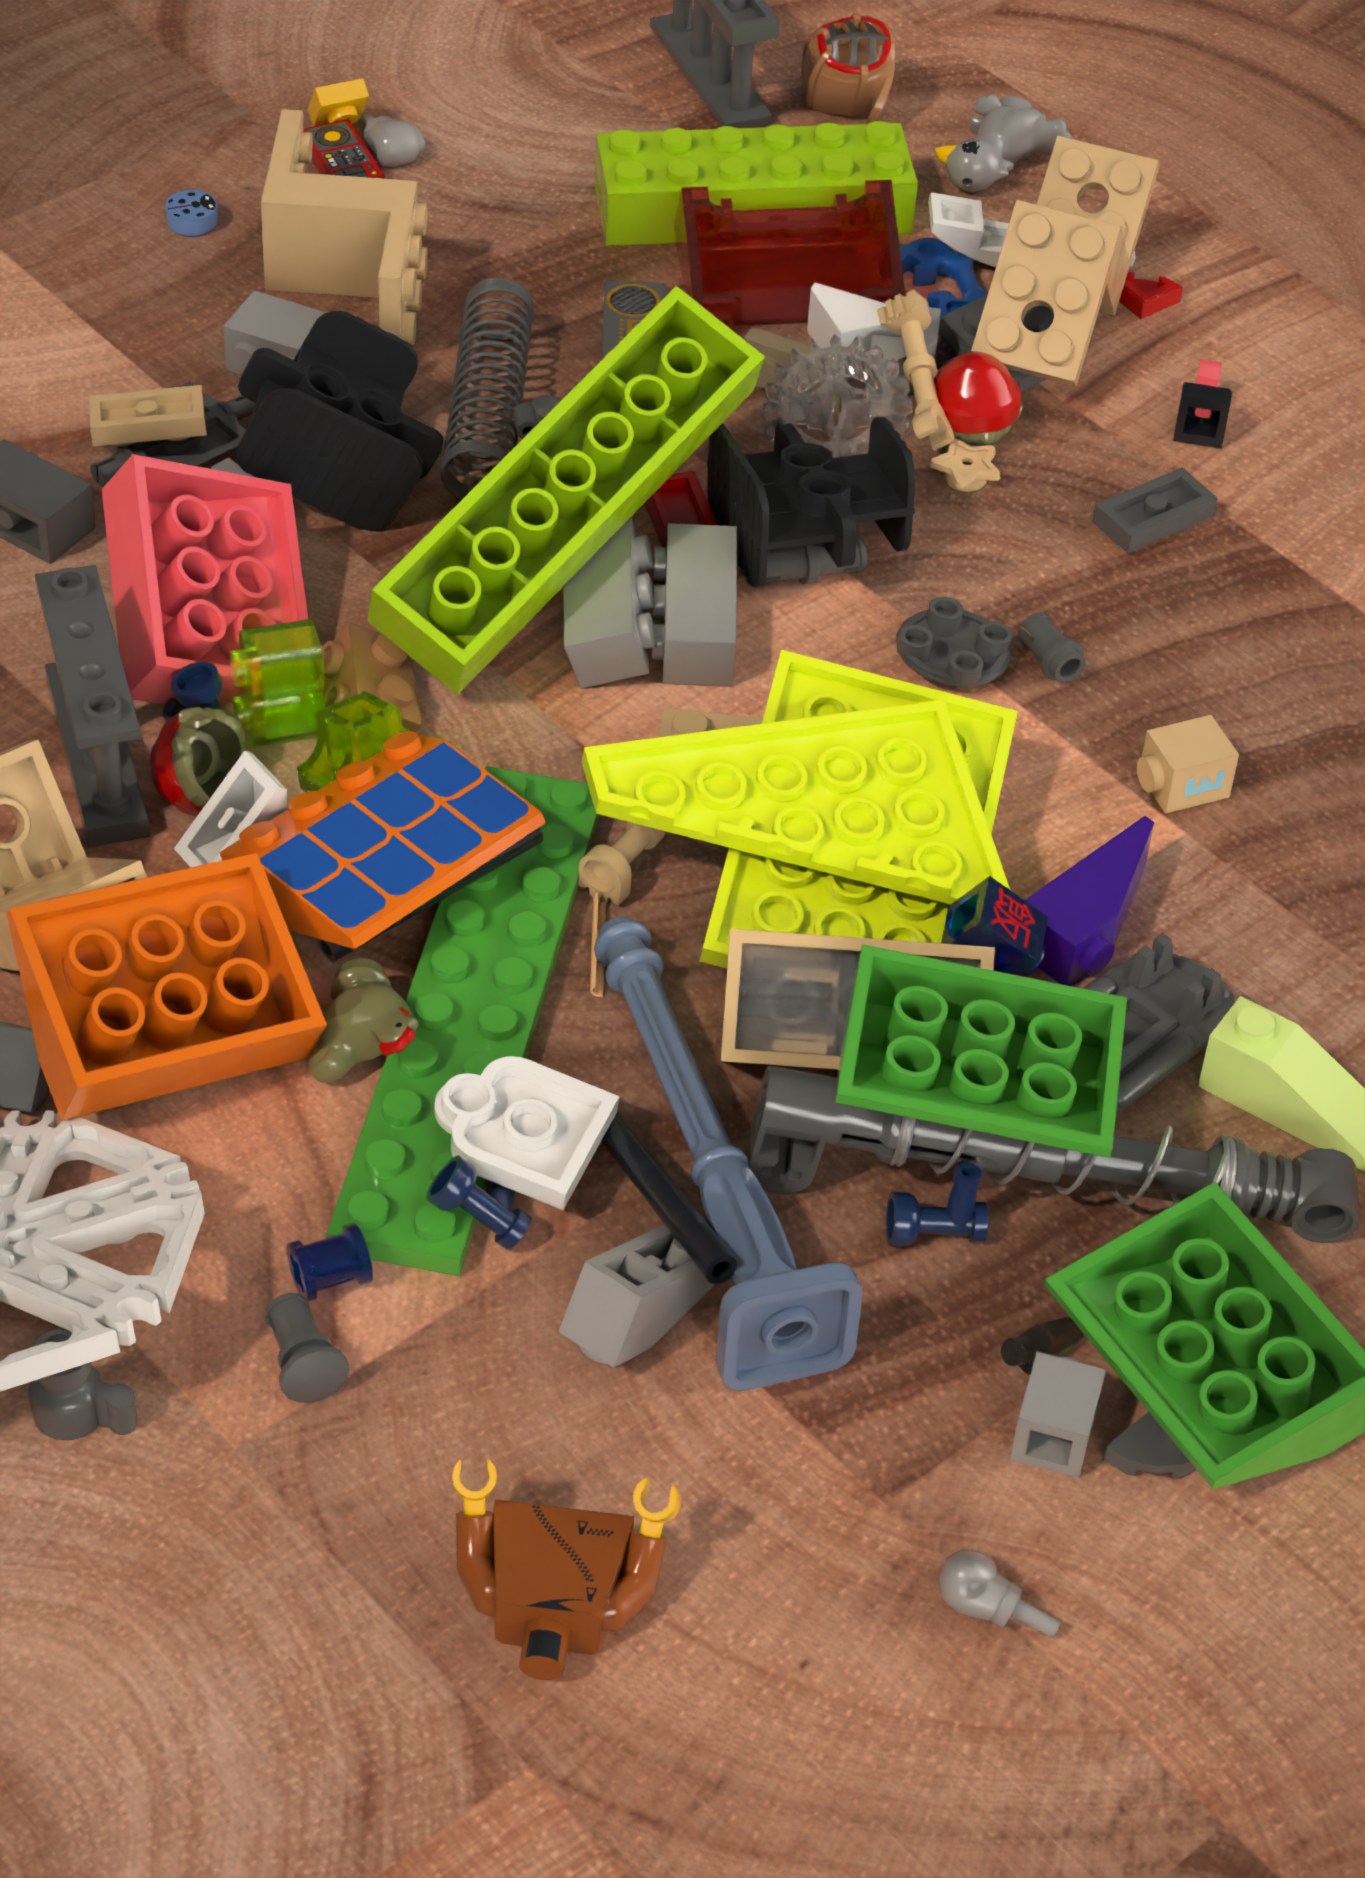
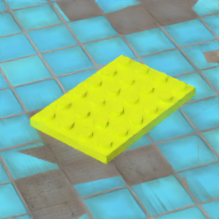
(794, 899)

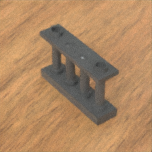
(707, 55)
(92, 705)

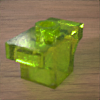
(348, 734)

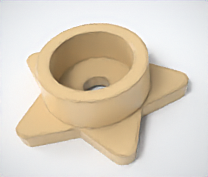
(966, 466)

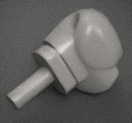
(392, 140)
(976, 1590)

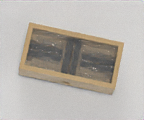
(794, 991)

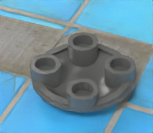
(954, 645)

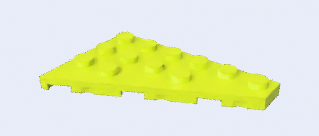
(837, 793)

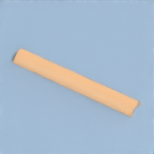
(597, 967)

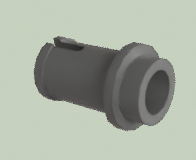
(1060, 657)

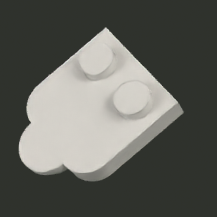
(525, 1126)

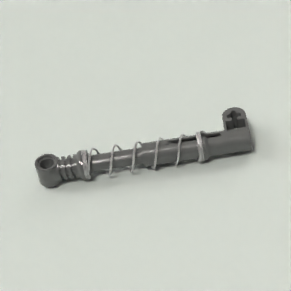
(800, 1116)

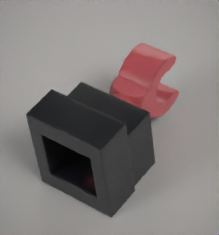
(1203, 408)

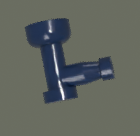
(194, 687)
(457, 1188)
(960, 1216)

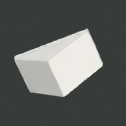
(844, 315)
(242, 799)

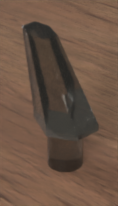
(1049, 1338)

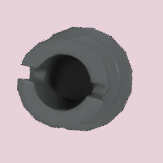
(306, 1357)

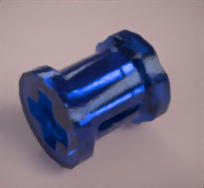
(330, 1262)

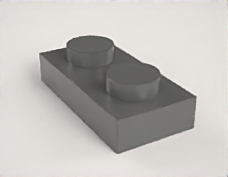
(1154, 510)

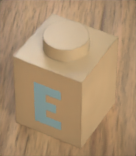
(1187, 764)

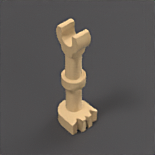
(908, 318)
(607, 867)

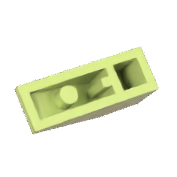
(1285, 1079)

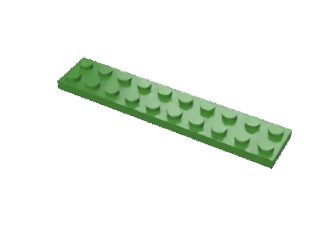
(474, 1003)

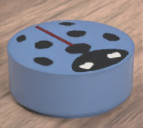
(191, 212)

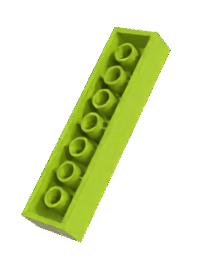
(564, 490)

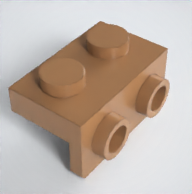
(370, 663)

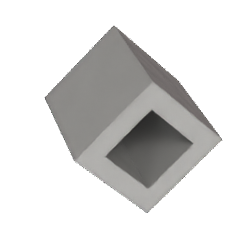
(1058, 1414)

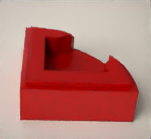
(1148, 296)

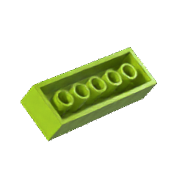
(755, 167)

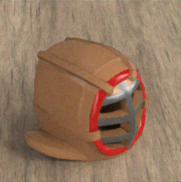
(844, 70)

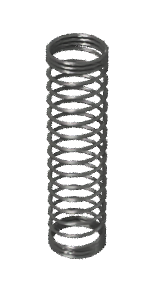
(452, 446)

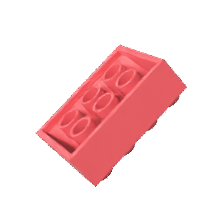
(194, 566)

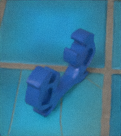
(932, 258)

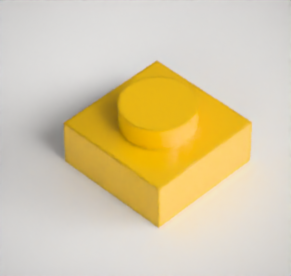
(338, 102)

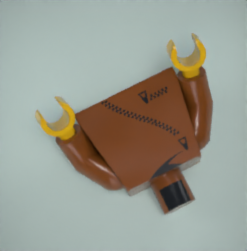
(557, 1571)

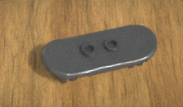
(1168, 1014)

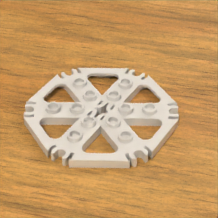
(46, 1234)

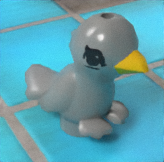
(1003, 137)

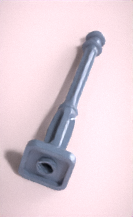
(776, 1317)

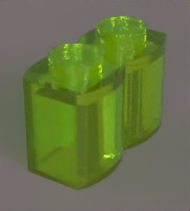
(279, 682)

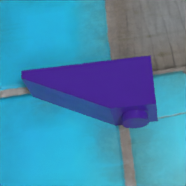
(1091, 904)

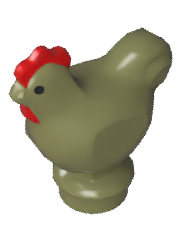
(361, 1021)

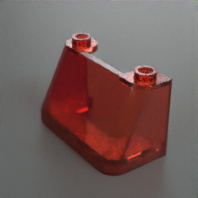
(765, 261)

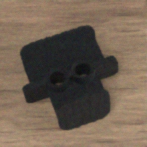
(337, 421)
(809, 497)

